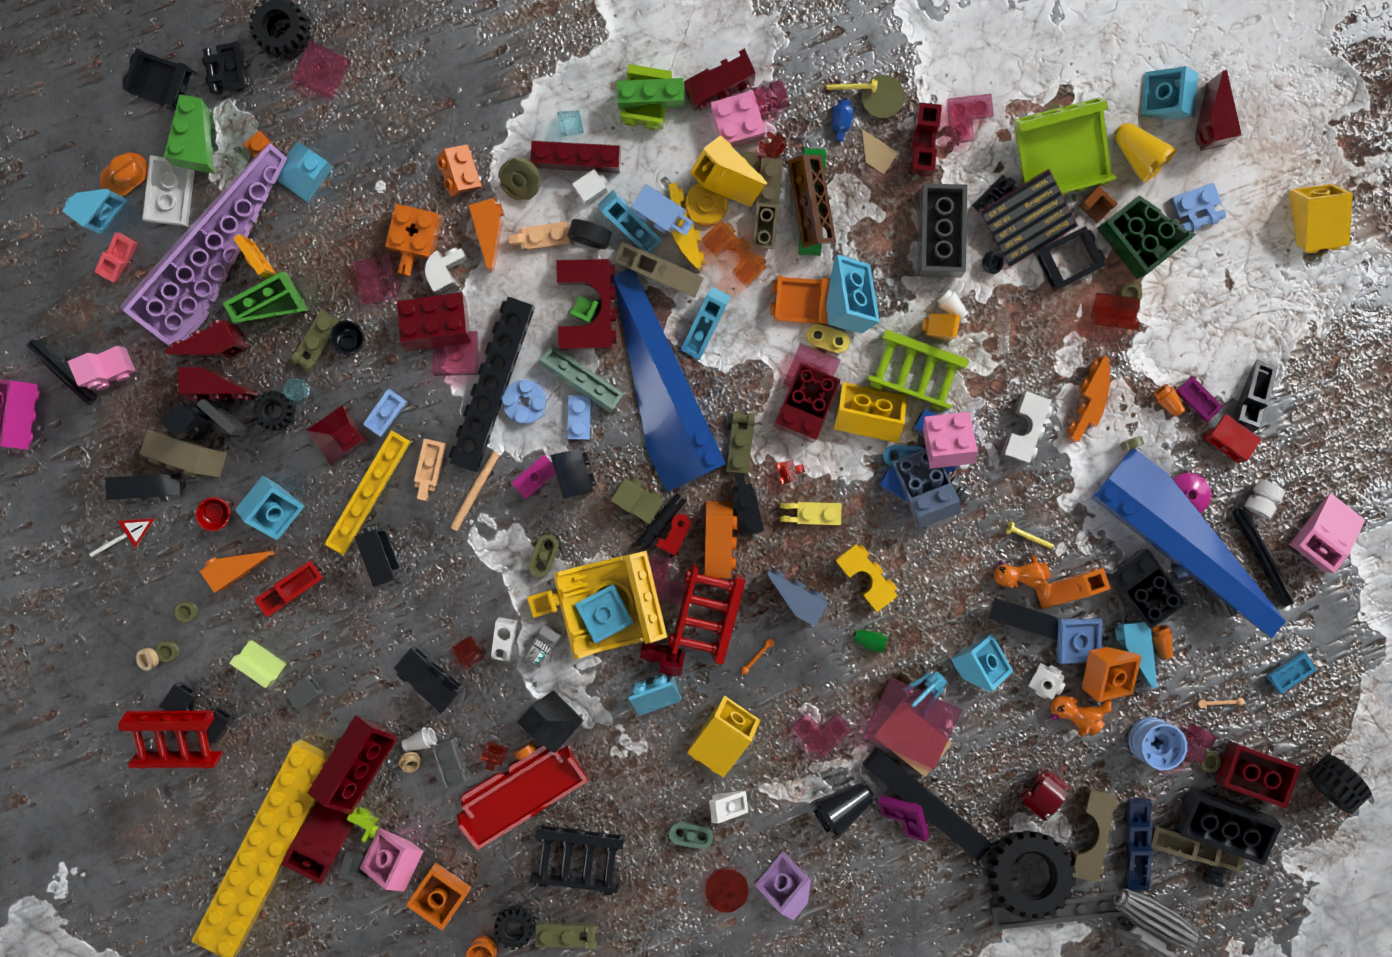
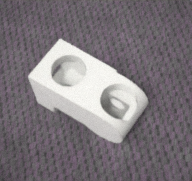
(503, 639)

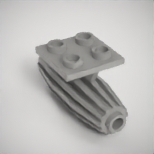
(1153, 925)

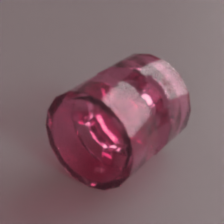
(771, 97)
(1203, 738)

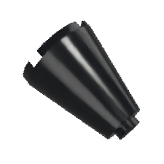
(841, 809)

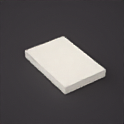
(167, 193)

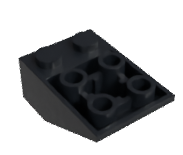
(1146, 588)

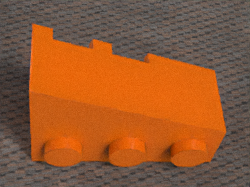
(719, 539)

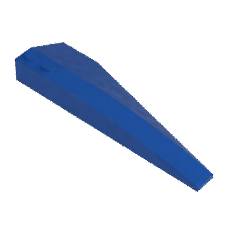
(669, 413)
(1163, 516)

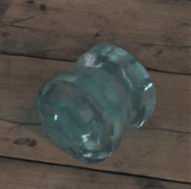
(292, 386)

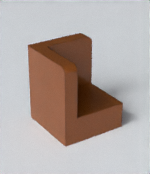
(1098, 204)

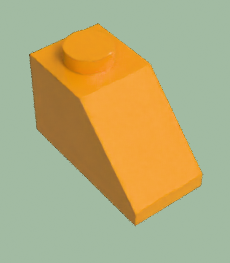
(941, 326)

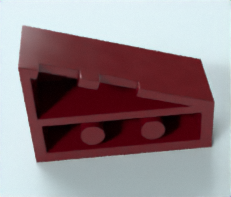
(720, 82)

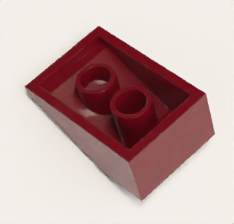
(1218, 115)

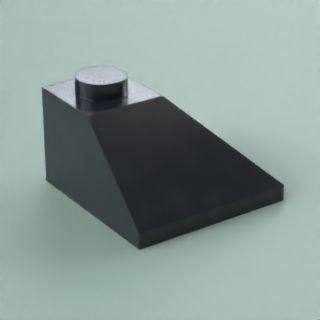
(550, 721)

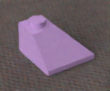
(785, 886)

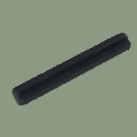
(60, 371)

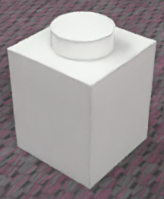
(591, 186)

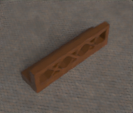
(808, 200)

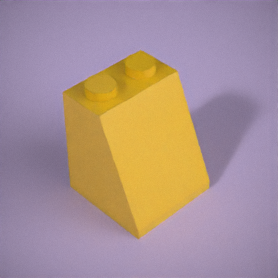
(1321, 217)
(724, 736)

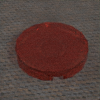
(727, 889)

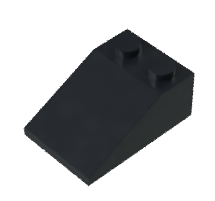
(573, 473)

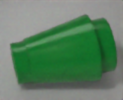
(871, 640)

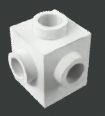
(1049, 674)

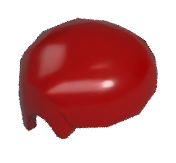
(213, 513)

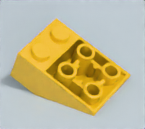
(727, 173)

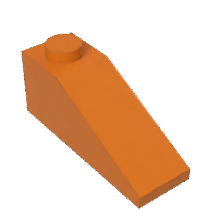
(488, 226)
(225, 571)

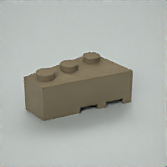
(182, 454)

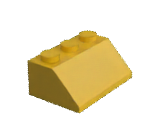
(870, 412)

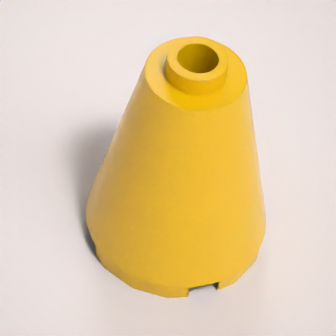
(1143, 150)

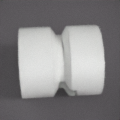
(1264, 499)

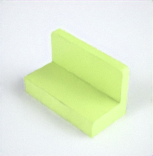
(258, 664)

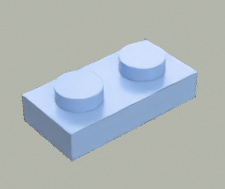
(385, 412)
(579, 417)

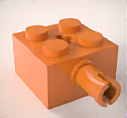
(420, 244)

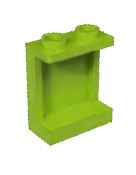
(650, 114)

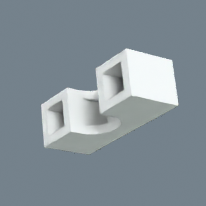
(1034, 410)

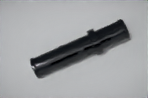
(660, 522)

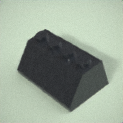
(1228, 825)

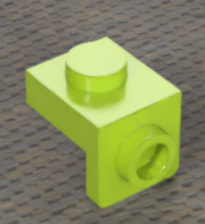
(364, 819)

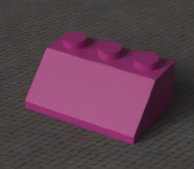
(17, 413)

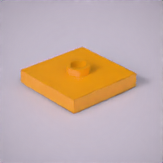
(254, 256)

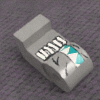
(543, 645)

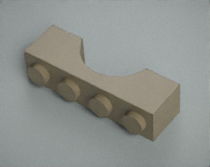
(1089, 858)

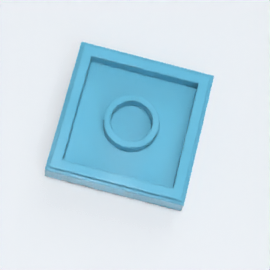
(604, 613)

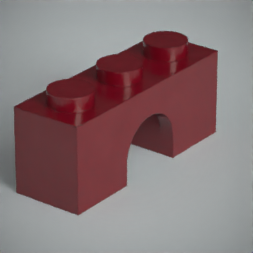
(924, 139)

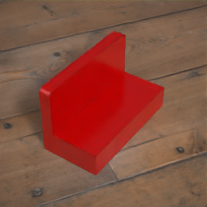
(1233, 439)

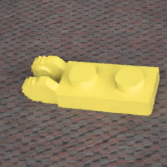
(814, 513)

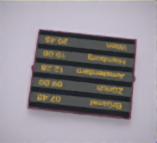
(1028, 218)

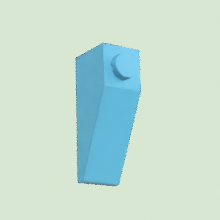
(624, 217)
(706, 322)
(1137, 638)

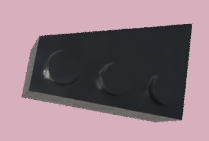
(428, 679)

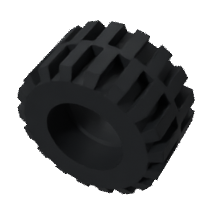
(264, 19)
(1339, 783)

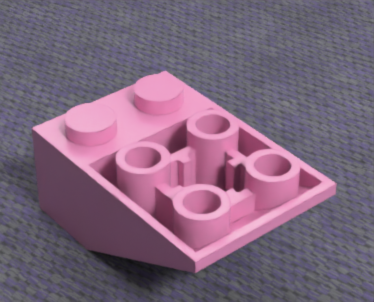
(1328, 534)

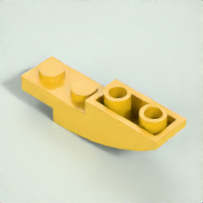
(686, 244)

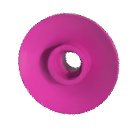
(1194, 482)

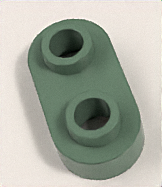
(690, 835)

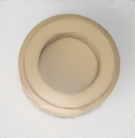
(147, 659)

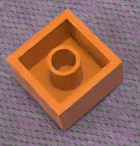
(438, 896)

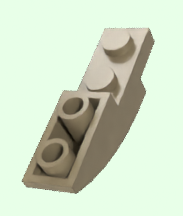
(768, 204)
(658, 269)

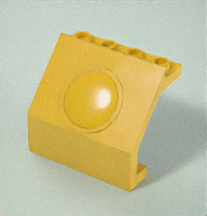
(637, 589)

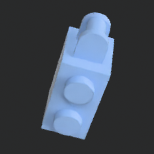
(661, 210)

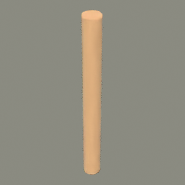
(474, 490)

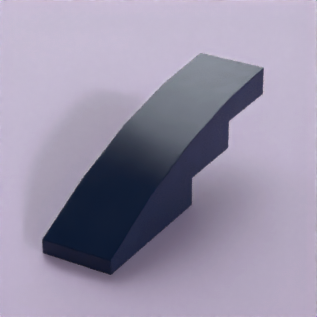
(1138, 844)

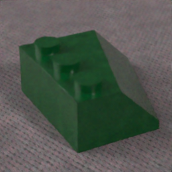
(1143, 236)

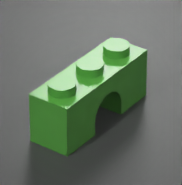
(665, 92)

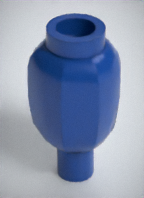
(842, 118)

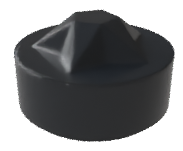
(993, 262)

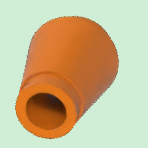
(1168, 398)
(1163, 641)

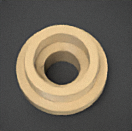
(409, 762)

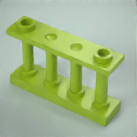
(933, 356)

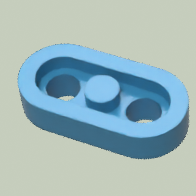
(901, 450)

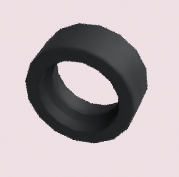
(589, 234)

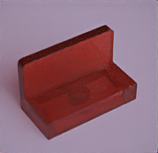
(1115, 311)

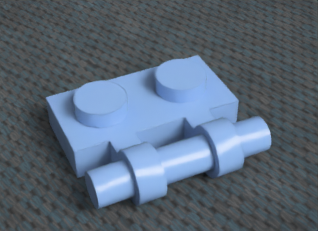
(1195, 201)

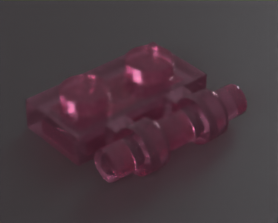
(370, 283)

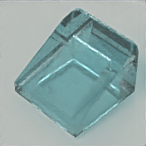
(570, 123)

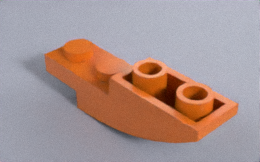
(1095, 392)

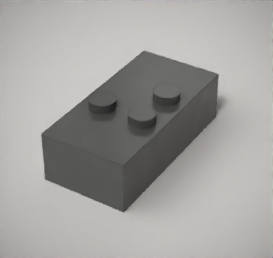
(942, 230)

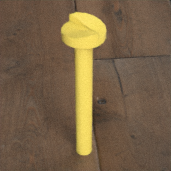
(873, 86)
(1011, 528)

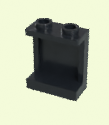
(156, 79)

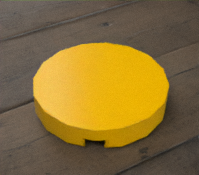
(705, 205)

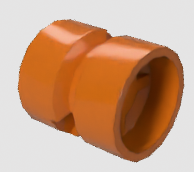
(483, 947)

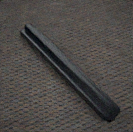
(1263, 556)

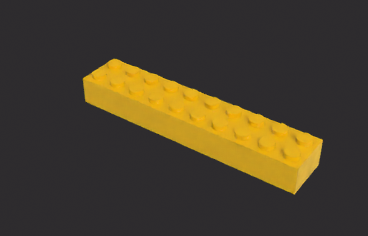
(261, 853)

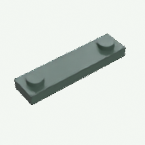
(581, 378)

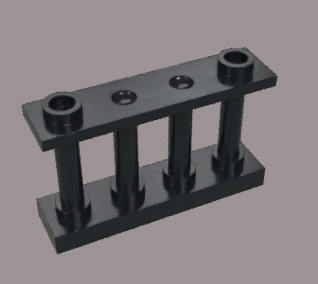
(569, 837)

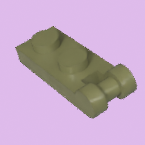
(315, 341)
(740, 443)
(565, 935)

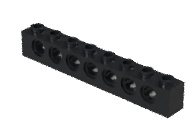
(508, 308)

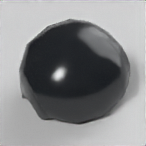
(347, 337)

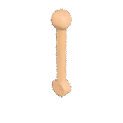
(1203, 703)

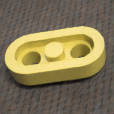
(828, 338)

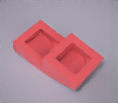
(116, 258)

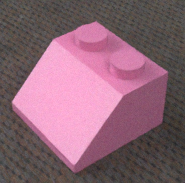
(391, 860)

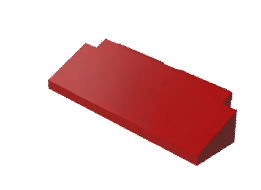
(518, 794)

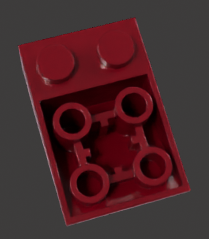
(217, 341)
(207, 384)
(807, 403)
(318, 843)

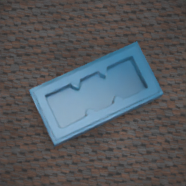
(1291, 672)

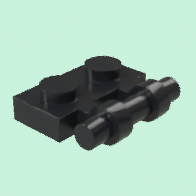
(231, 67)

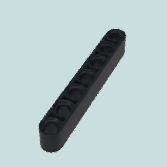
(933, 808)

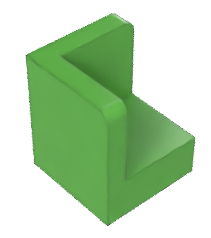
(585, 309)

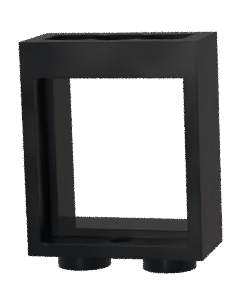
(1051, 270)
(378, 555)

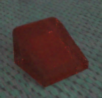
(468, 652)

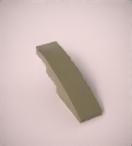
(1172, 843)

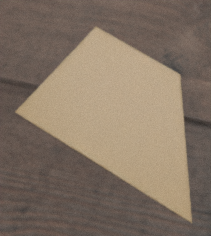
(877, 153)

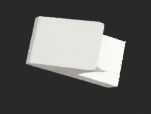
(728, 806)

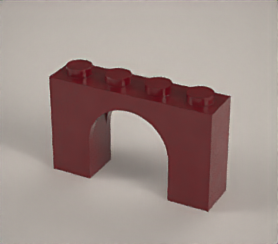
(598, 275)

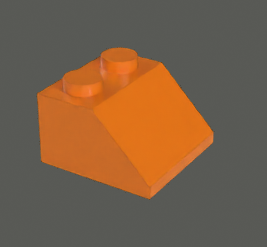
(1110, 673)

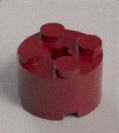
(1044, 794)

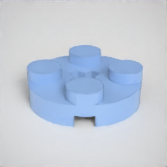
(526, 389)

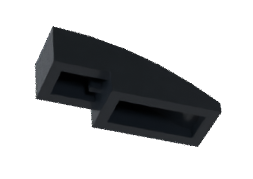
(1255, 395)
(143, 486)

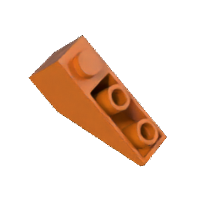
(1075, 587)

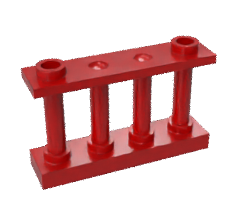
(722, 628)
(170, 721)

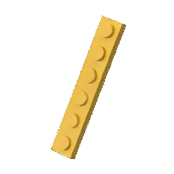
(368, 492)

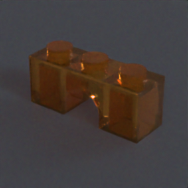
(722, 238)

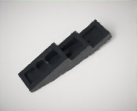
(1024, 618)

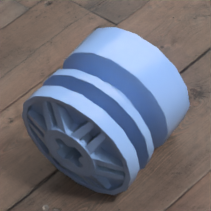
(1167, 749)

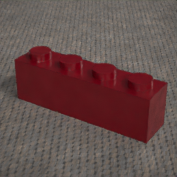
(576, 156)

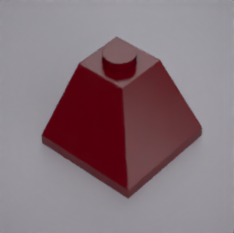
(337, 435)

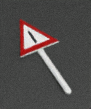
(133, 529)

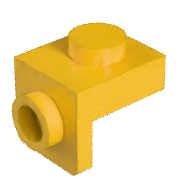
(543, 603)

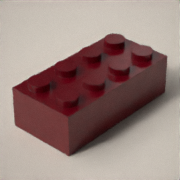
(352, 765)

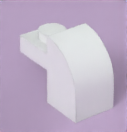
(438, 268)

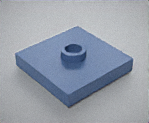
(1077, 638)

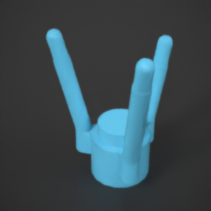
(934, 684)

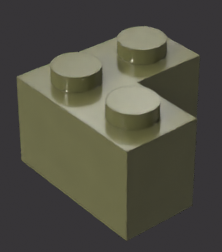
(637, 499)

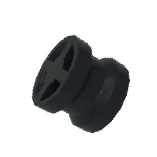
(1215, 875)

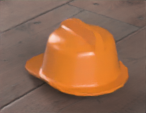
(124, 173)

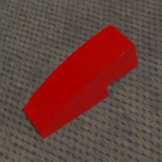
(288, 589)

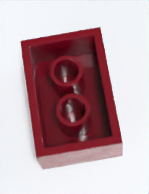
(433, 322)
(1257, 774)

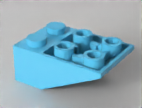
(654, 694)

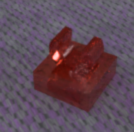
(775, 147)
(788, 471)
(494, 755)

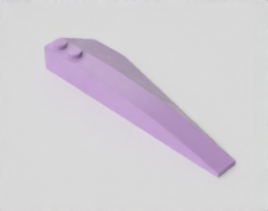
(188, 277)

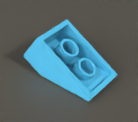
(851, 296)

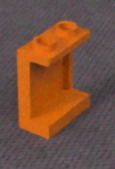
(800, 300)

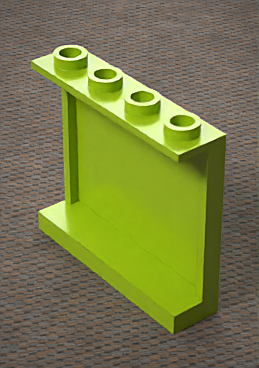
(1068, 143)

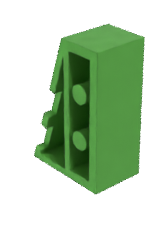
(190, 136)
(266, 299)

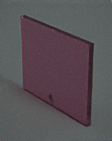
(912, 731)

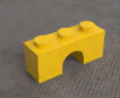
(879, 591)

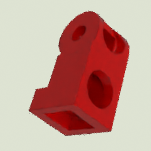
(679, 529)

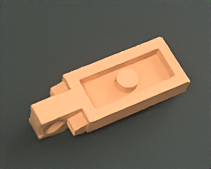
(541, 236)
(429, 467)

